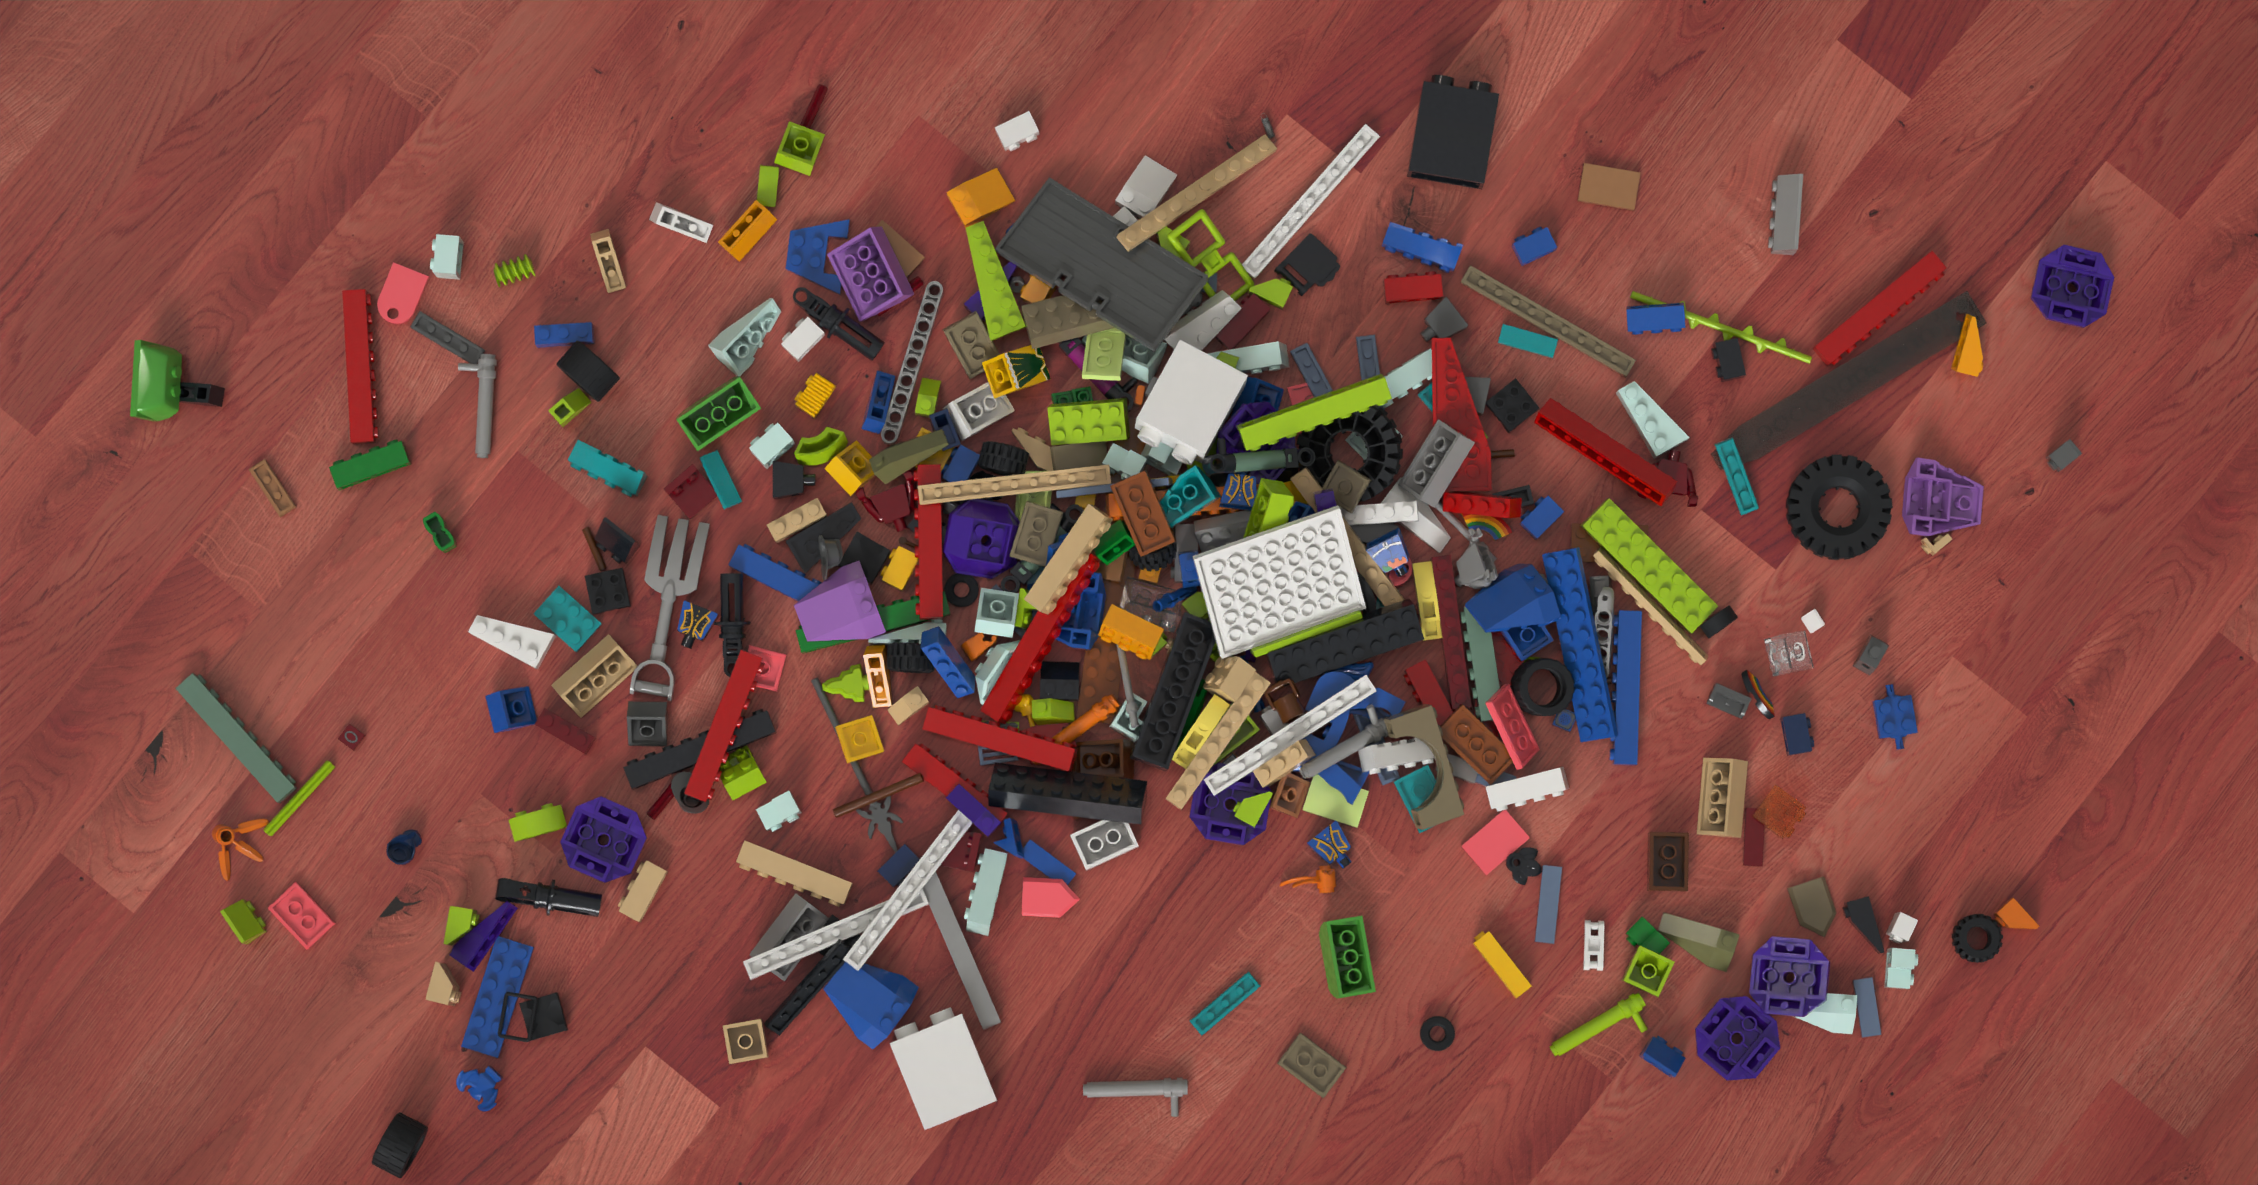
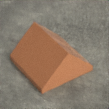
(1290, 795)

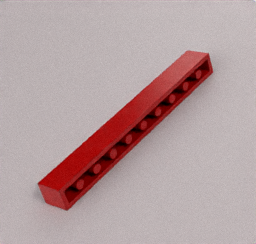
(1033, 647)

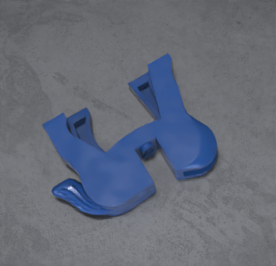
(1342, 775)

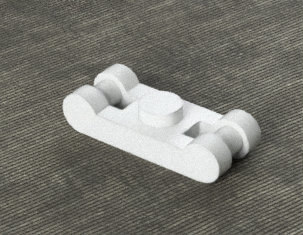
(1593, 945)

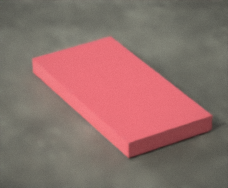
(1512, 726)

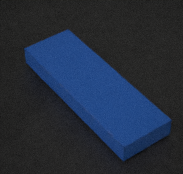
(1047, 863)

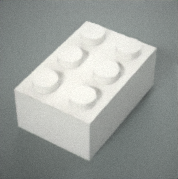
(1103, 842)

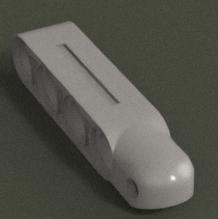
(1605, 604)

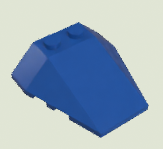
(1514, 600)
(1086, 616)
(870, 1000)

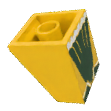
(1015, 370)

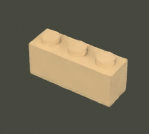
(796, 520)
(1284, 763)
(642, 890)

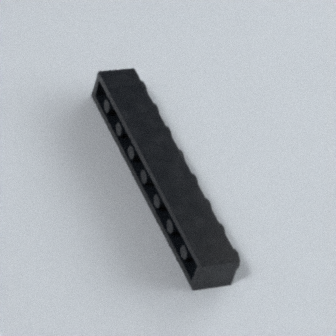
(685, 755)

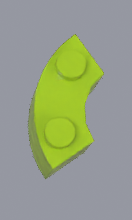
(820, 448)
(537, 823)

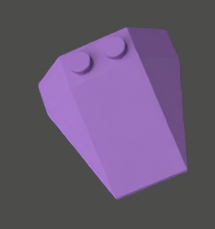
(1939, 499)
(840, 608)

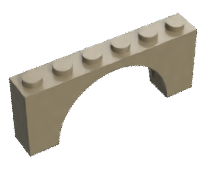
(1444, 799)

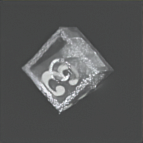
(1788, 653)

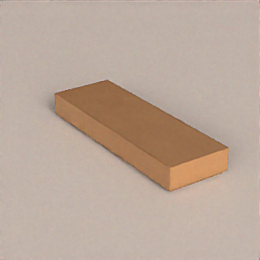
(272, 488)

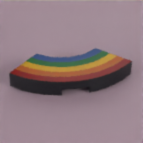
(1753, 686)

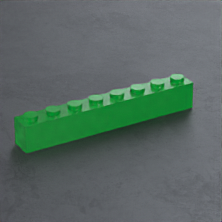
(893, 617)

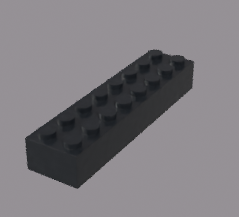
(1359, 640)
(1174, 692)
(1067, 793)

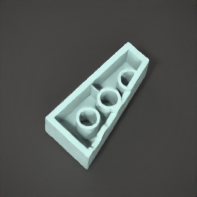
(1260, 357)
(985, 892)

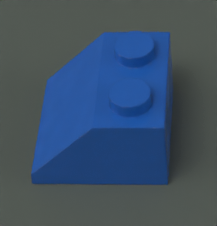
(511, 709)
(1662, 1056)

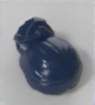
(402, 847)

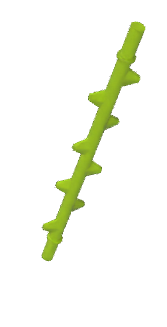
(1729, 332)

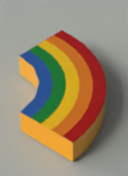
(1492, 525)

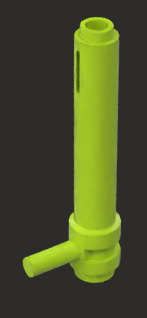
(1622, 1010)

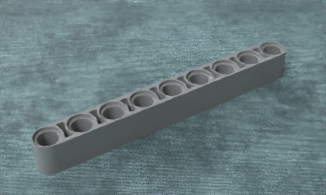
(912, 353)
(960, 953)

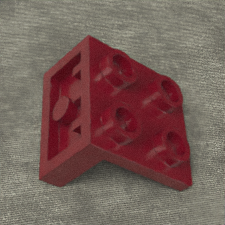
(691, 491)
(964, 853)

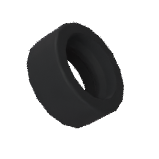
(1719, 621)

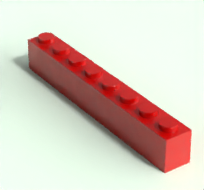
(1879, 308)
(359, 366)
(1605, 452)
(929, 548)
(723, 726)
(1000, 739)

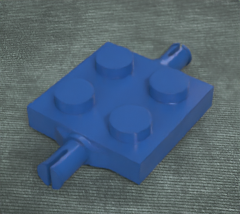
(1895, 716)

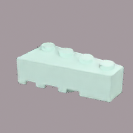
(1409, 376)
(1652, 423)

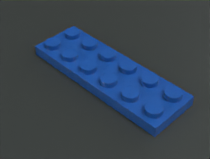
(503, 974)

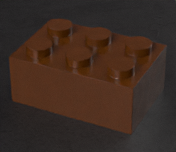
(1667, 861)

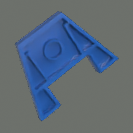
(808, 253)

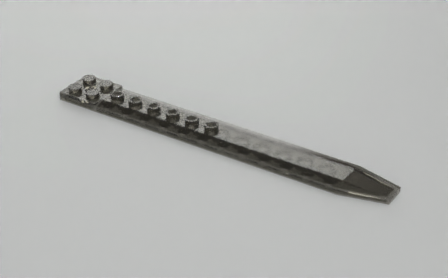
(1852, 380)

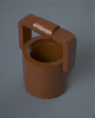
(1288, 706)

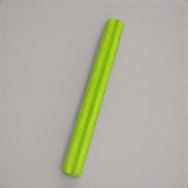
(299, 798)

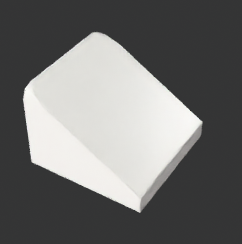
(1812, 621)

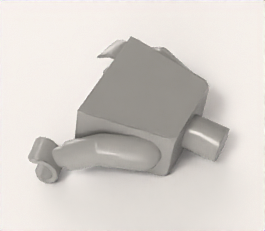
(1476, 564)

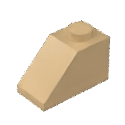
(908, 705)

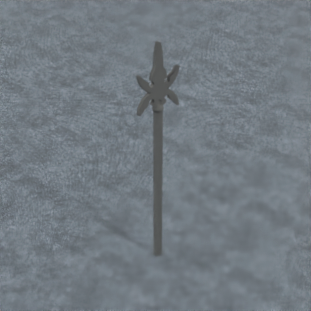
(879, 815)

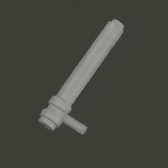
(486, 375)
(1371, 734)
(1165, 1087)

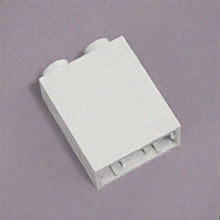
(1189, 403)
(942, 1068)

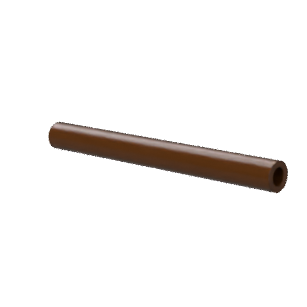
(878, 795)

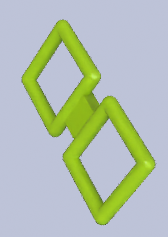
(1210, 257)

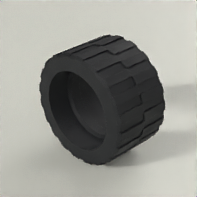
(588, 371)
(1564, 690)
(399, 1145)

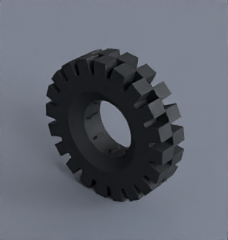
(1381, 444)
(1861, 481)

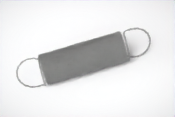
(1268, 128)

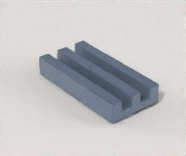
(981, 756)

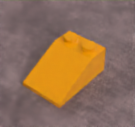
(980, 197)

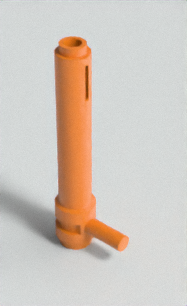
(1097, 713)

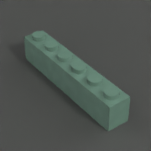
(1483, 664)

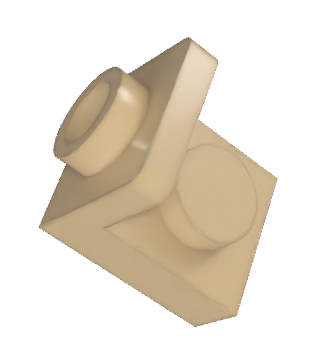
(1939, 543)

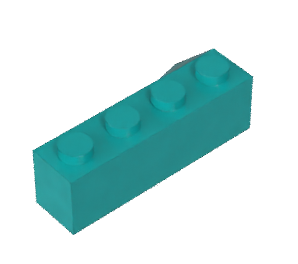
(607, 468)

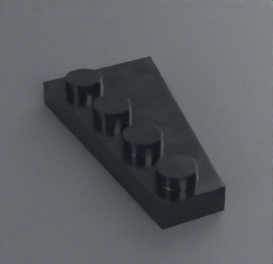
(834, 526)

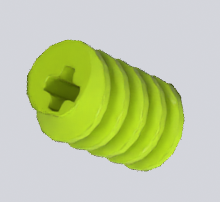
(513, 270)

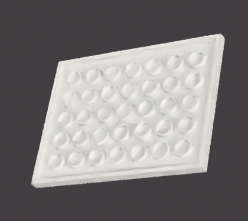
(1279, 581)

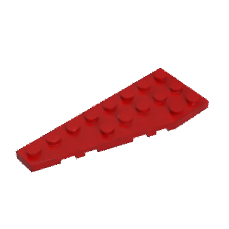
(1456, 408)

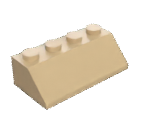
(594, 676)
(1722, 797)

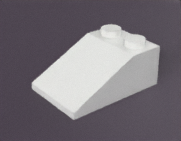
(1145, 187)
(977, 411)

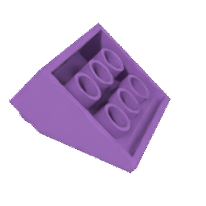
(870, 273)

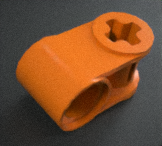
(976, 646)

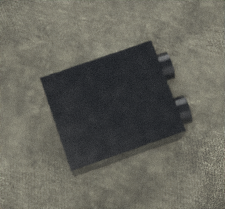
(1453, 132)

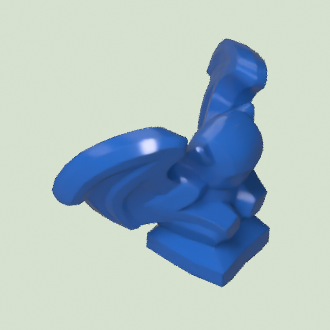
(482, 1086)

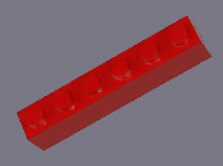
(946, 779)

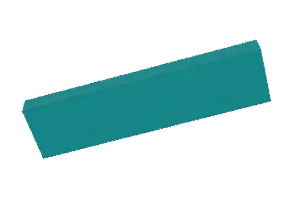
(1736, 476)
(1225, 1003)

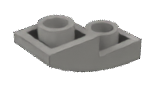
(1461, 769)

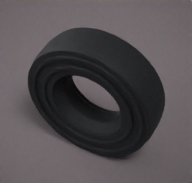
(961, 601)
(1437, 1045)

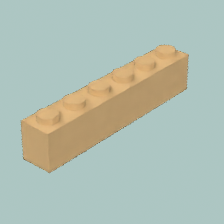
(1068, 559)
(794, 872)

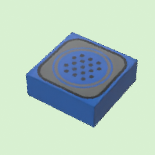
(1564, 720)

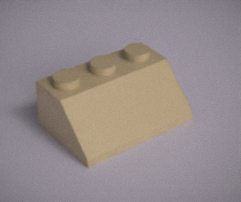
(443, 986)

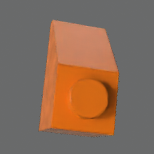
(2014, 916)

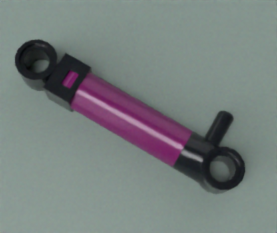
(1109, 388)

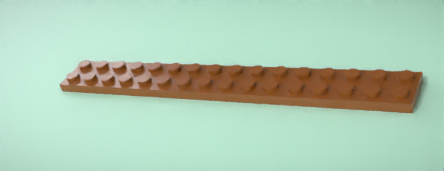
(1101, 663)

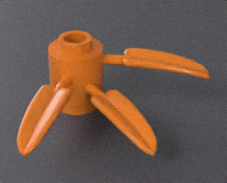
(241, 846)
(1324, 878)

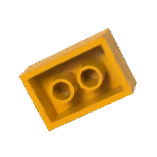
(1130, 632)

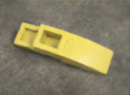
(1427, 600)
(1200, 731)

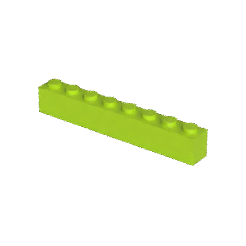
(1314, 412)

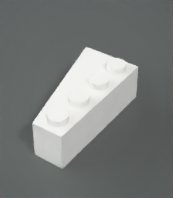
(518, 641)

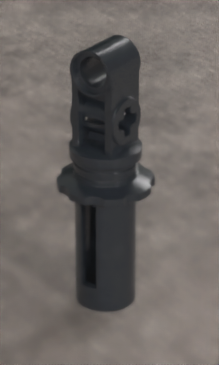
(831, 318)
(731, 631)
(549, 897)

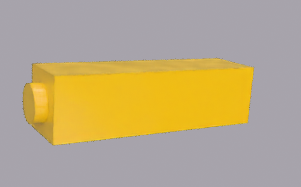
(1501, 963)

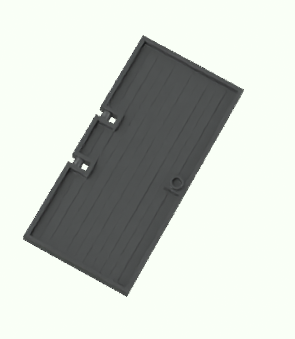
(1072, 238)

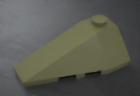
(906, 454)
(1706, 943)

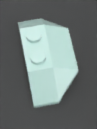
(993, 667)

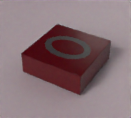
(351, 737)

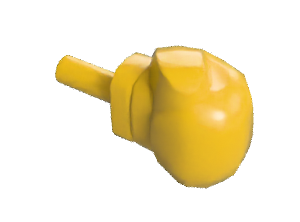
(1025, 708)

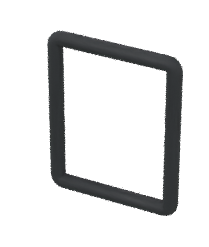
(528, 1039)

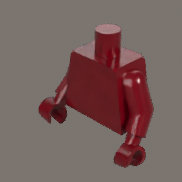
(1680, 473)
(891, 504)

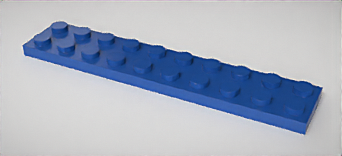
(1580, 645)

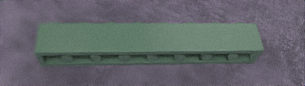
(236, 738)

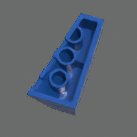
(1422, 247)

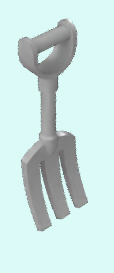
(669, 587)

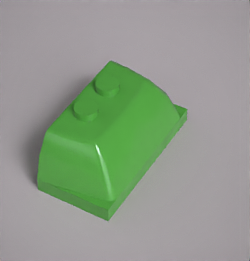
(155, 381)
(717, 412)
(1346, 957)

